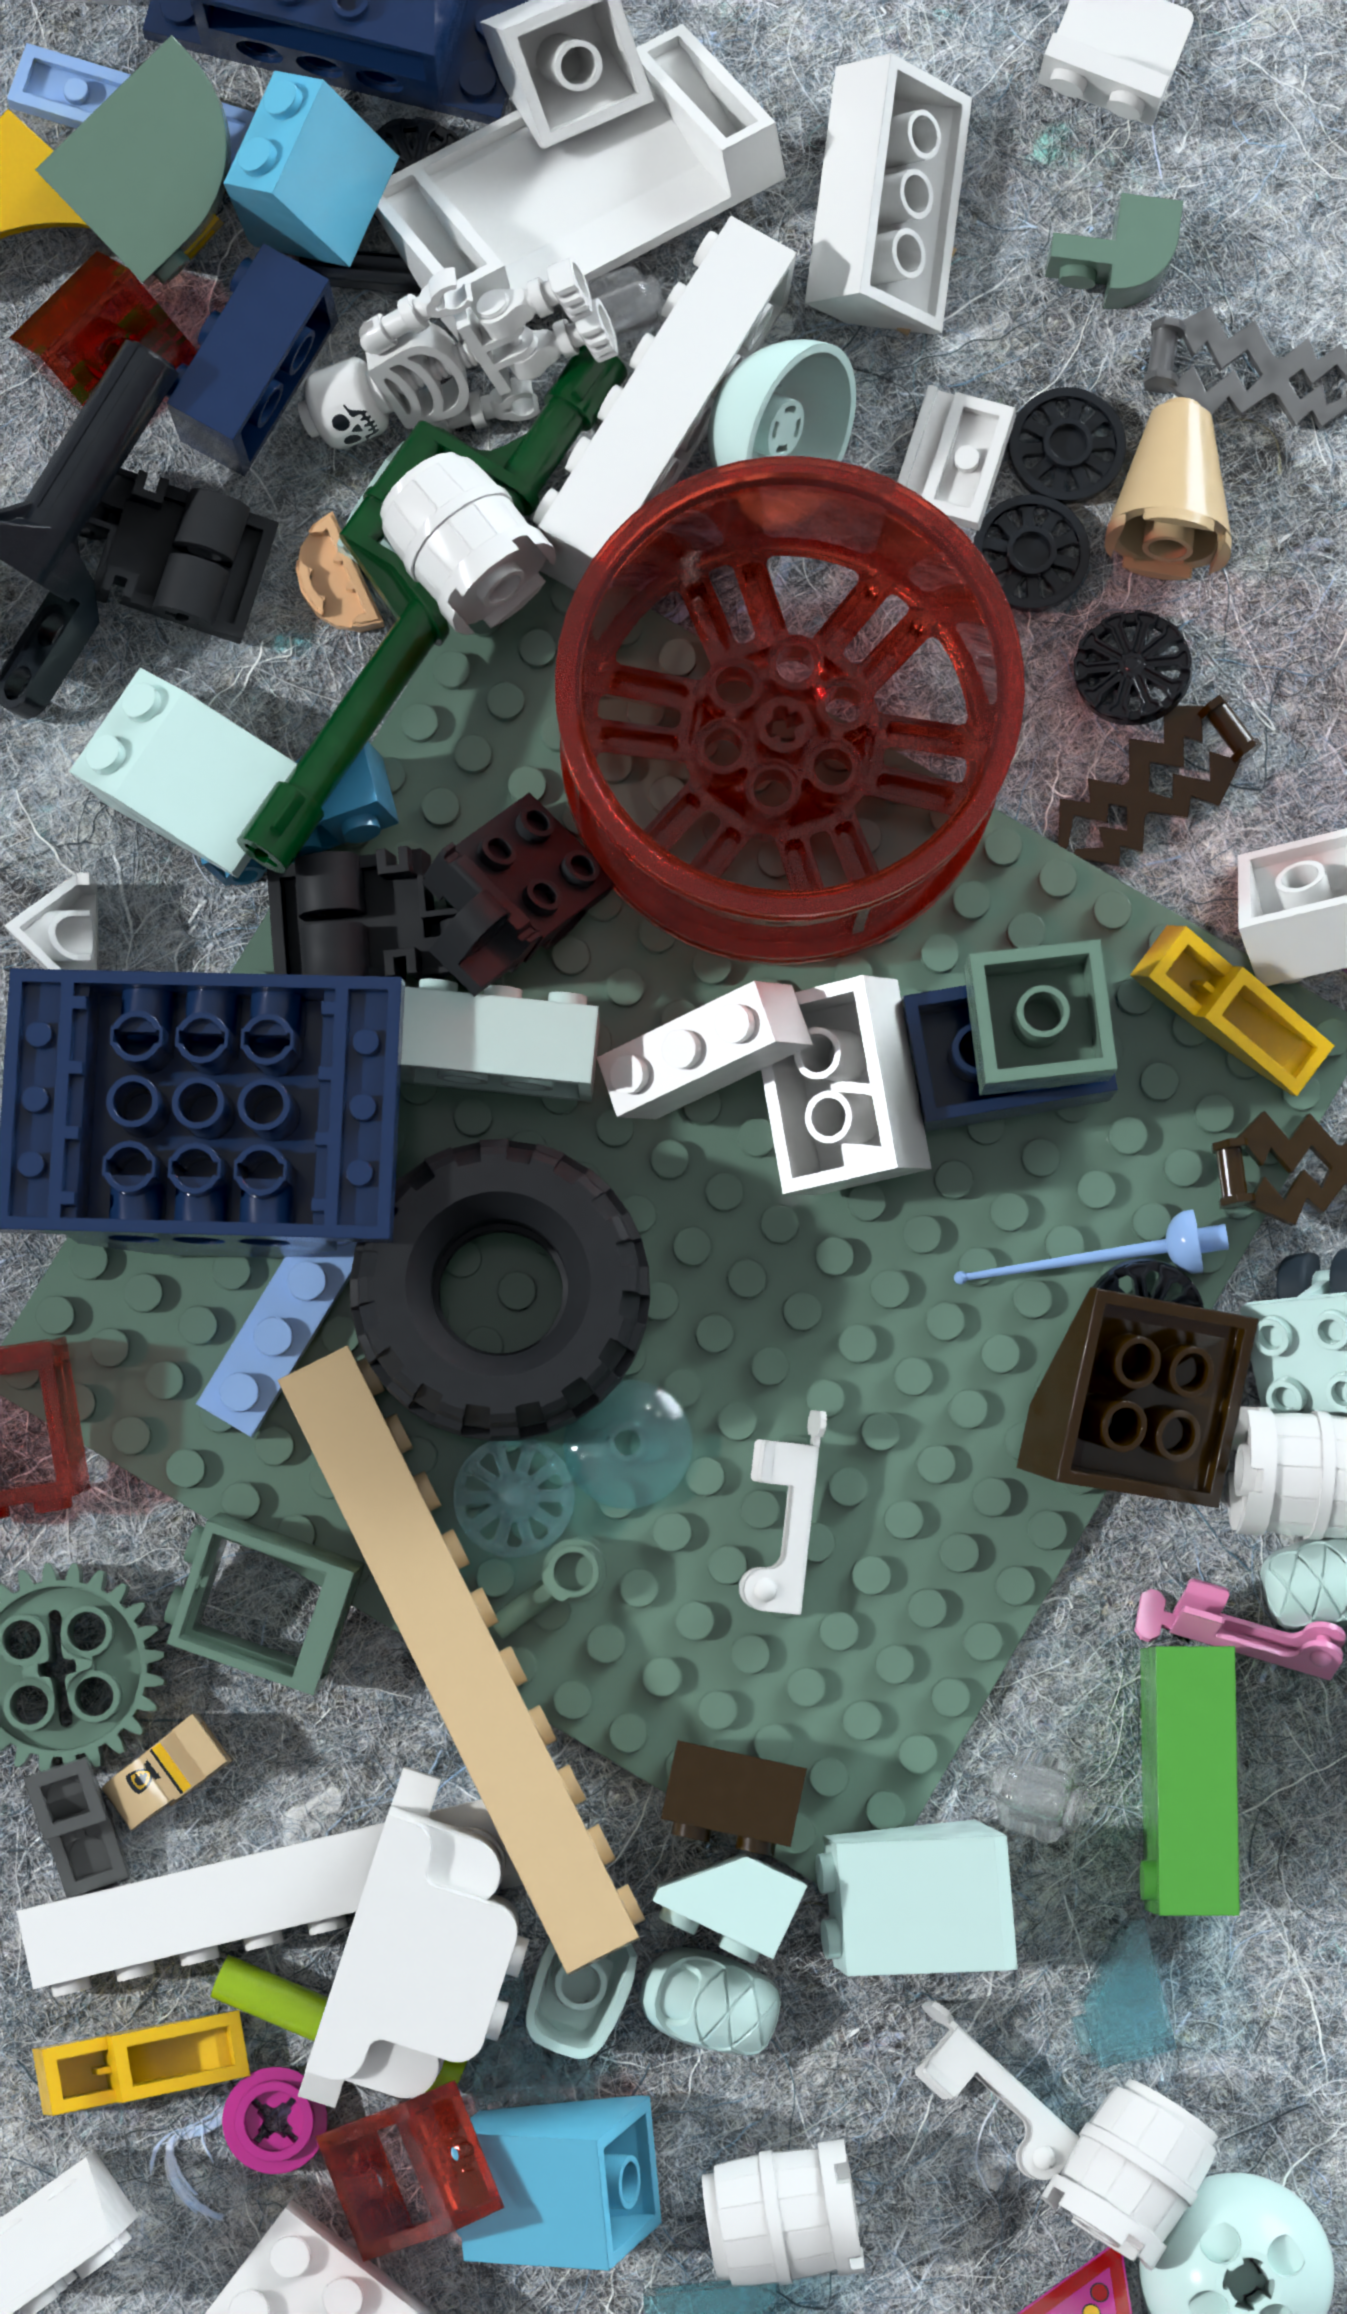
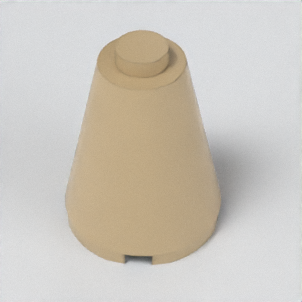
(1172, 498)

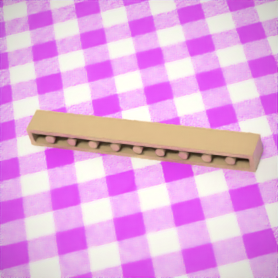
(460, 1662)

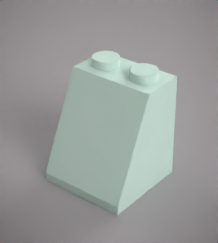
(918, 1900)

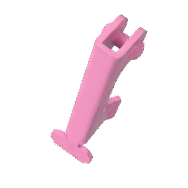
(1199, 1618)

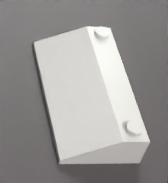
(603, 196)

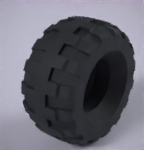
(524, 1193)

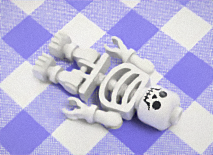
(407, 351)

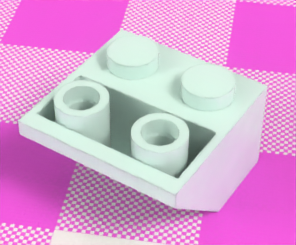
(738, 1899)

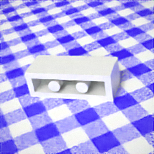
(704, 1050)

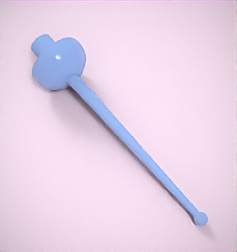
(1182, 1243)

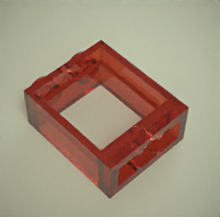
(63, 1424)
(453, 2189)

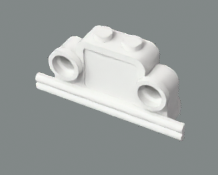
(419, 1956)

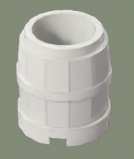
(464, 541)
(1289, 1474)
(1134, 2171)
(783, 2216)

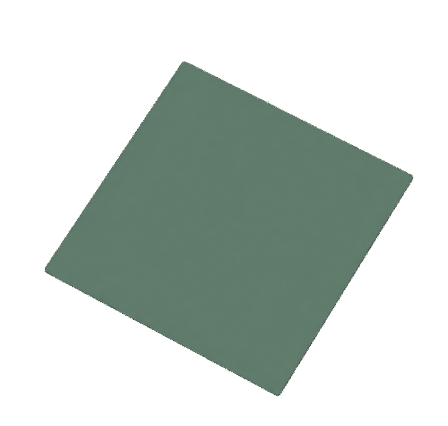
(758, 1297)

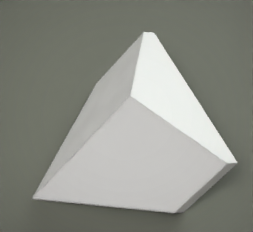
(62, 926)

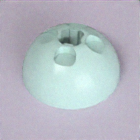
(784, 403)
(1212, 2245)

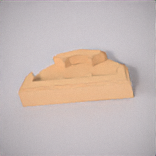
(334, 582)

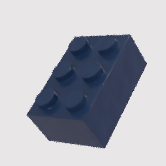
(252, 358)
(947, 1072)

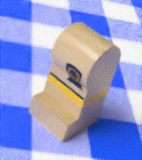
(166, 1772)

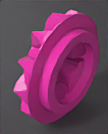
(243, 2121)

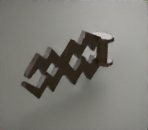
(1135, 794)
(1265, 1136)

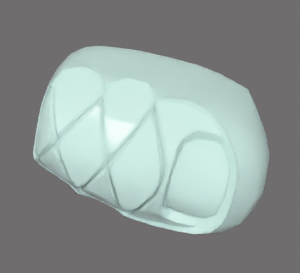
(1307, 1583)
(710, 2001)
(579, 2009)

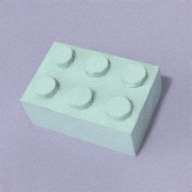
(499, 1041)

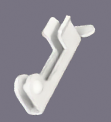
(795, 1465)
(959, 2058)

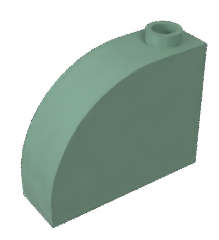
(148, 164)

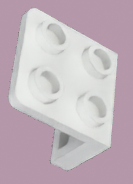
(1117, 54)

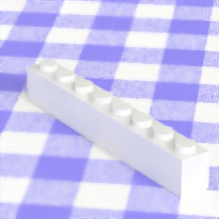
(212, 1906)

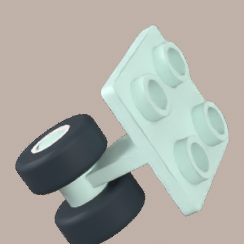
(1303, 1337)

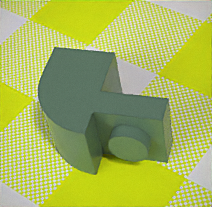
(1130, 263)

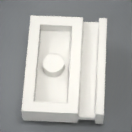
(957, 453)

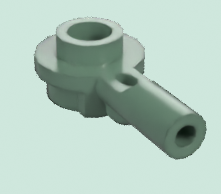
(570, 1573)

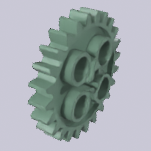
(119, 1660)

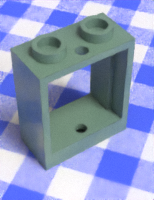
(326, 1626)

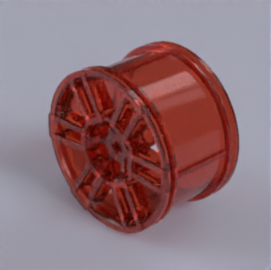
(741, 520)

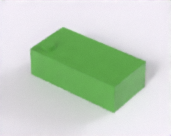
(1189, 1781)

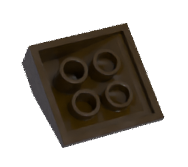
(1141, 1399)

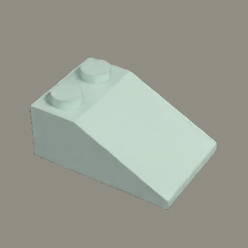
(180, 769)

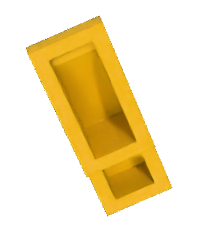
(1232, 1008)
(140, 2062)

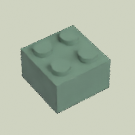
(1040, 1017)

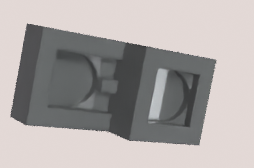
(77, 1826)

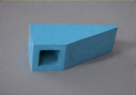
(352, 814)

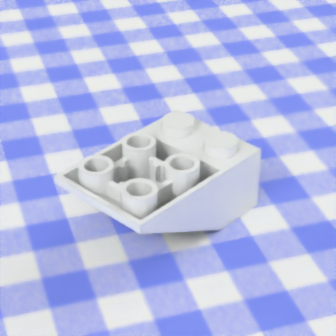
(61, 2228)

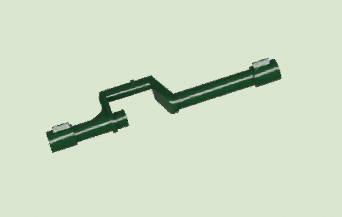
(520, 467)

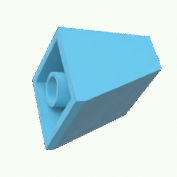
(308, 172)
(571, 2183)

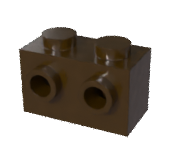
(732, 1796)

